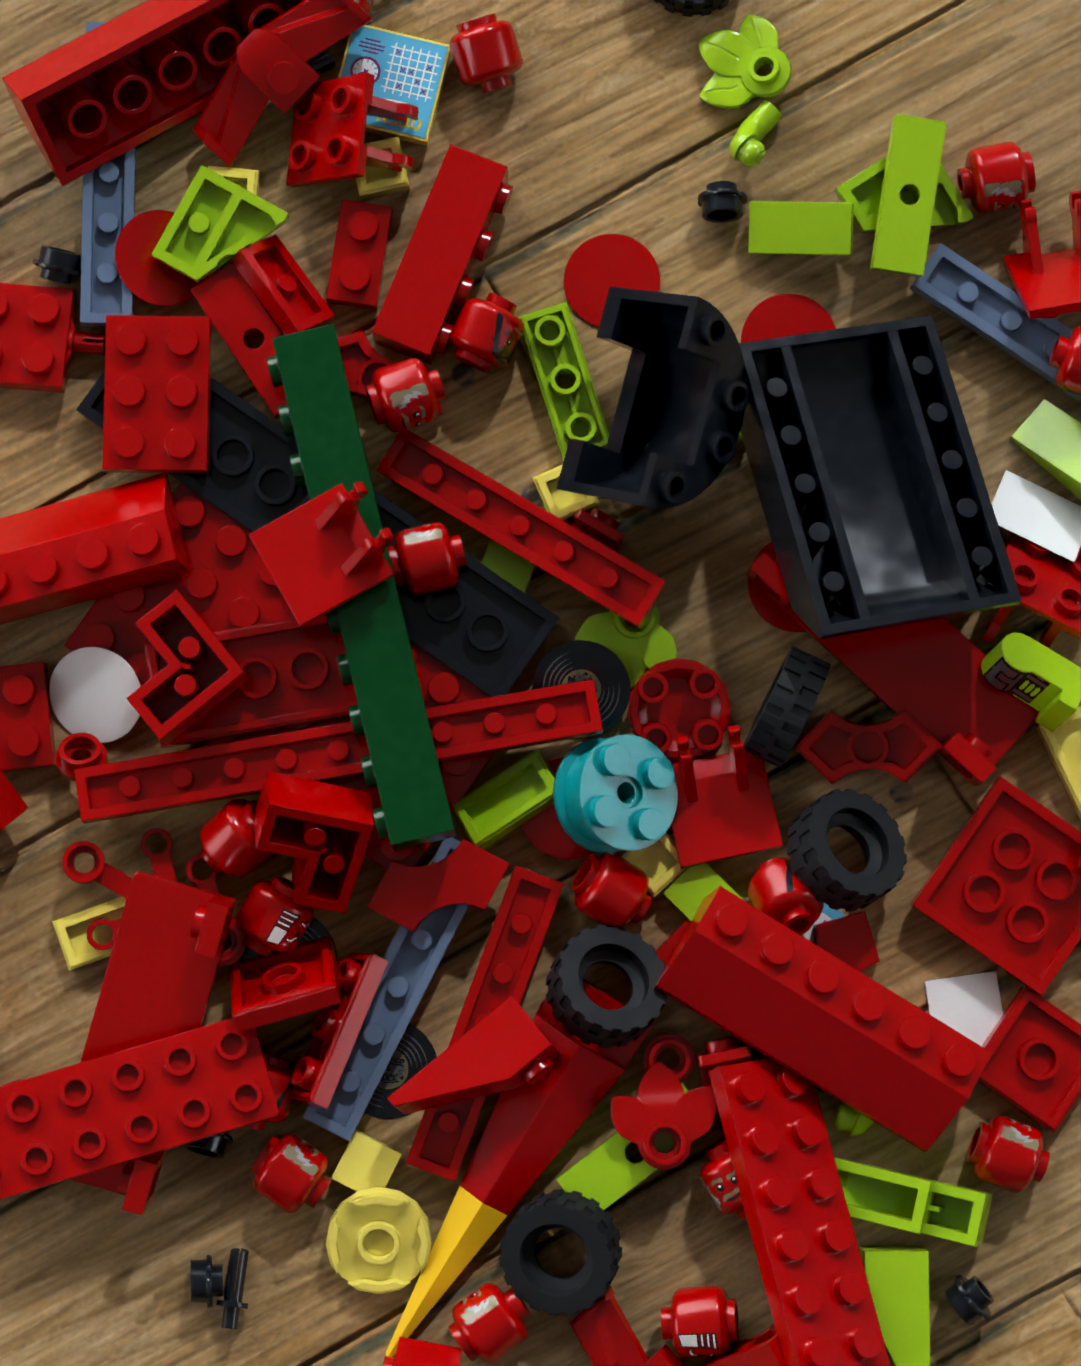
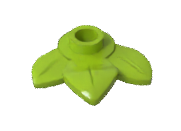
(736, 61)
(633, 646)

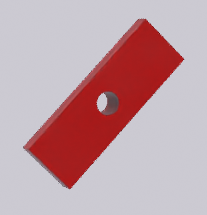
(237, 317)
(337, 1030)

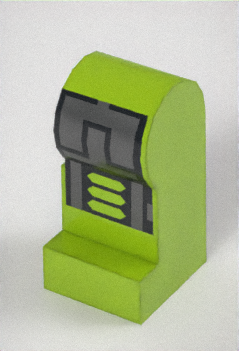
(1035, 677)

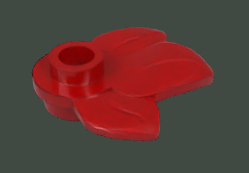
(664, 1108)

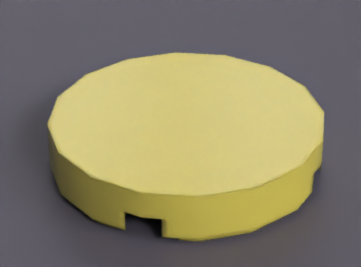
(378, 1240)

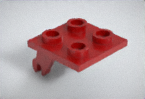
(331, 132)
(1048, 281)
(323, 553)
(1046, 586)
(722, 805)

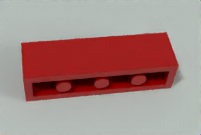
(441, 255)

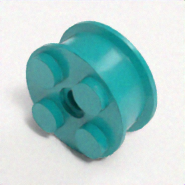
(615, 794)

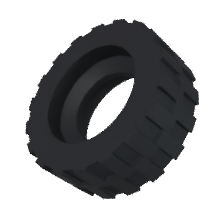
(786, 706)
(873, 831)
(583, 1016)
(542, 1288)

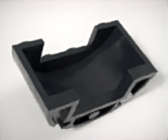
(675, 407)

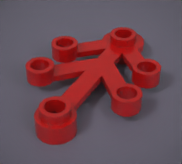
(120, 883)

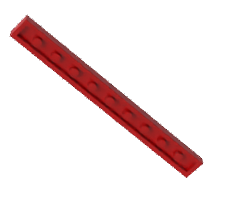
(329, 752)

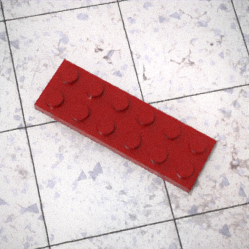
(797, 1216)

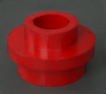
(78, 752)
(672, 1041)

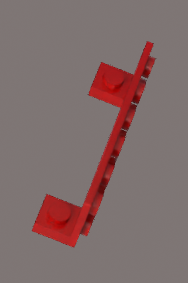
(930, 674)
(154, 990)
(131, 1105)

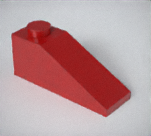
(486, 1060)

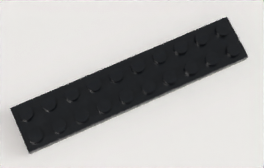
(474, 628)

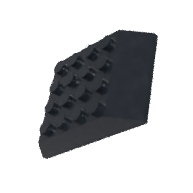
(871, 479)

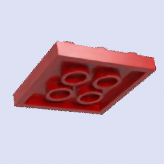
(1010, 886)

